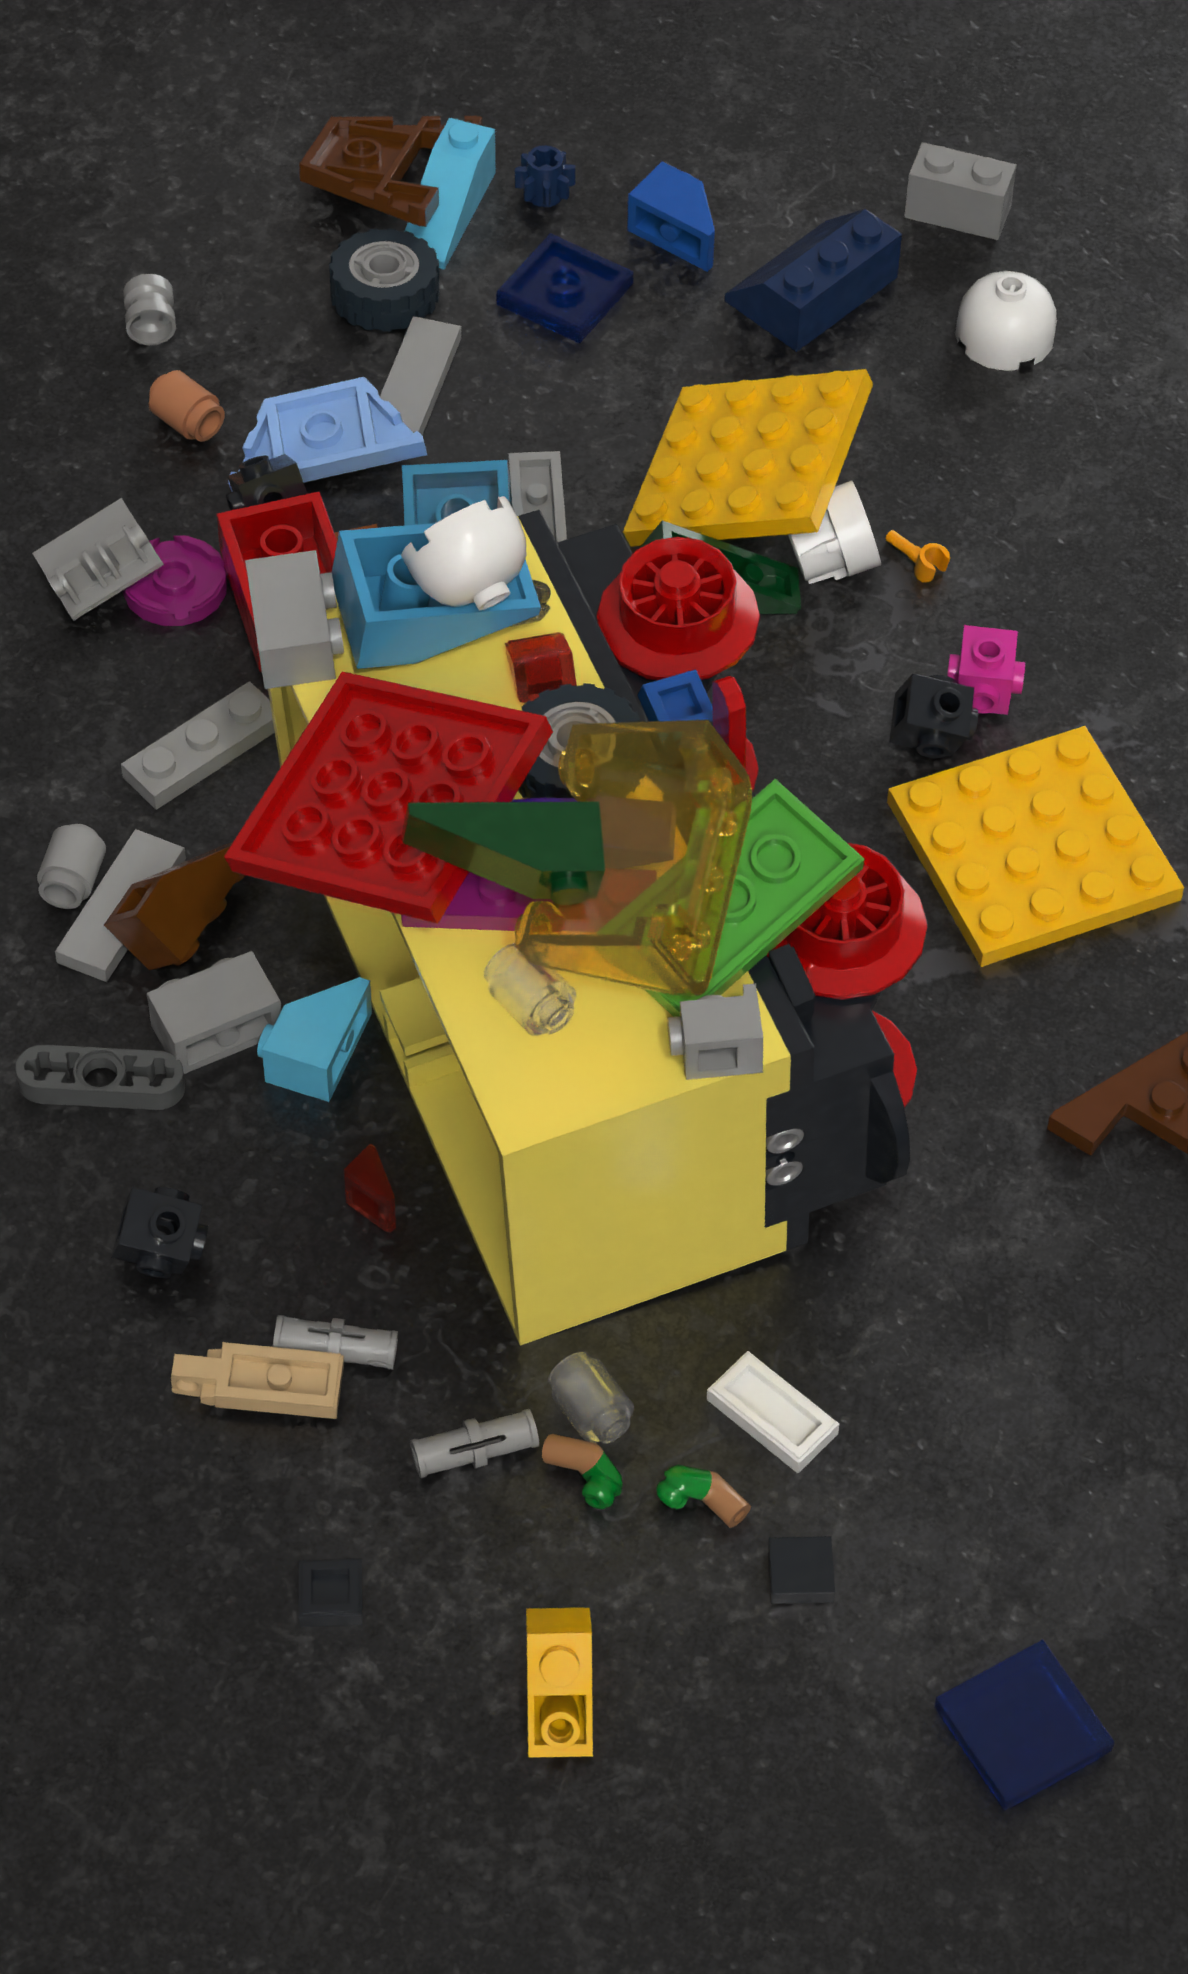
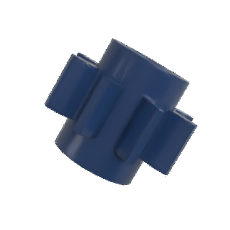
(544, 176)

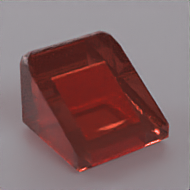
(540, 664)
(369, 1189)

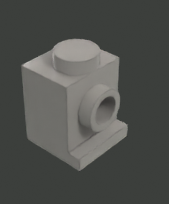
(718, 1035)

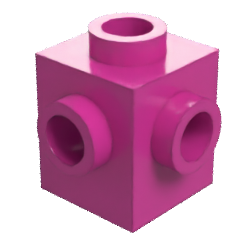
(991, 675)

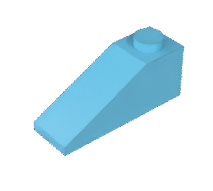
(462, 170)

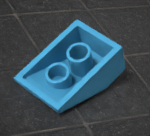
(444, 488)
(390, 614)

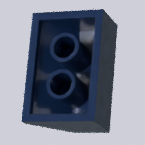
(820, 278)

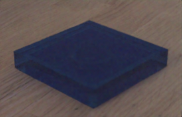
(564, 288)
(1024, 1724)

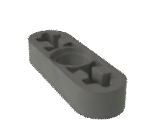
(85, 1059)

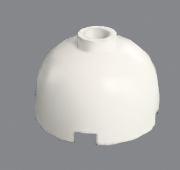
(1006, 320)
(470, 556)

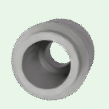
(70, 865)

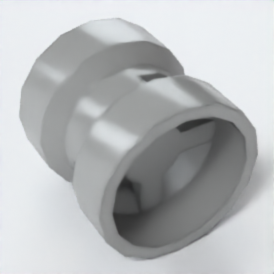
(149, 309)

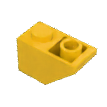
(559, 1682)

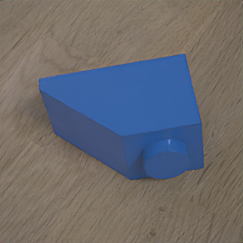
(673, 214)

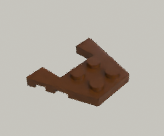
(368, 159)
(1147, 1092)

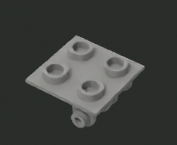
(97, 559)

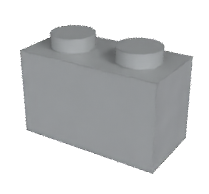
(960, 191)
(292, 620)
(213, 1011)

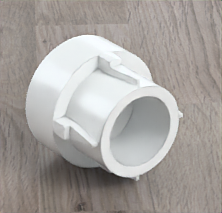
(843, 540)

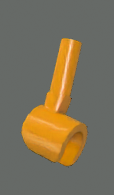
(924, 557)

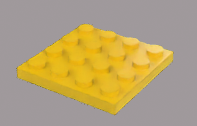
(751, 456)
(1034, 845)

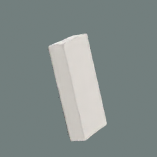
(772, 1412)

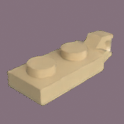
(262, 1379)

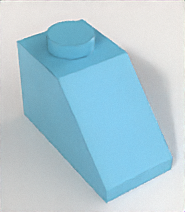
(316, 1039)

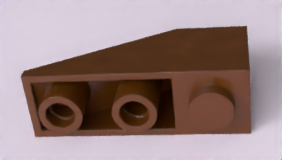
(170, 909)

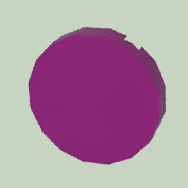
(183, 588)

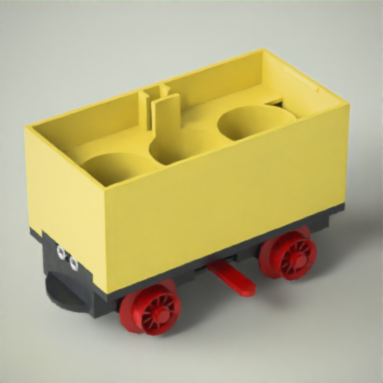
(587, 1147)

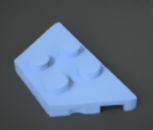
(333, 430)

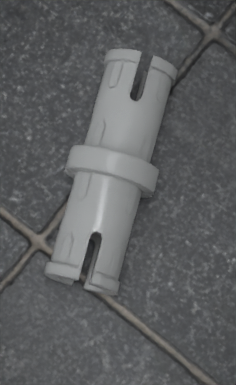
(355, 1343)
(515, 1432)

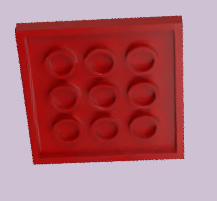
(345, 790)

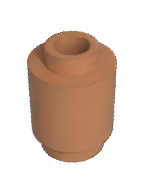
(186, 406)

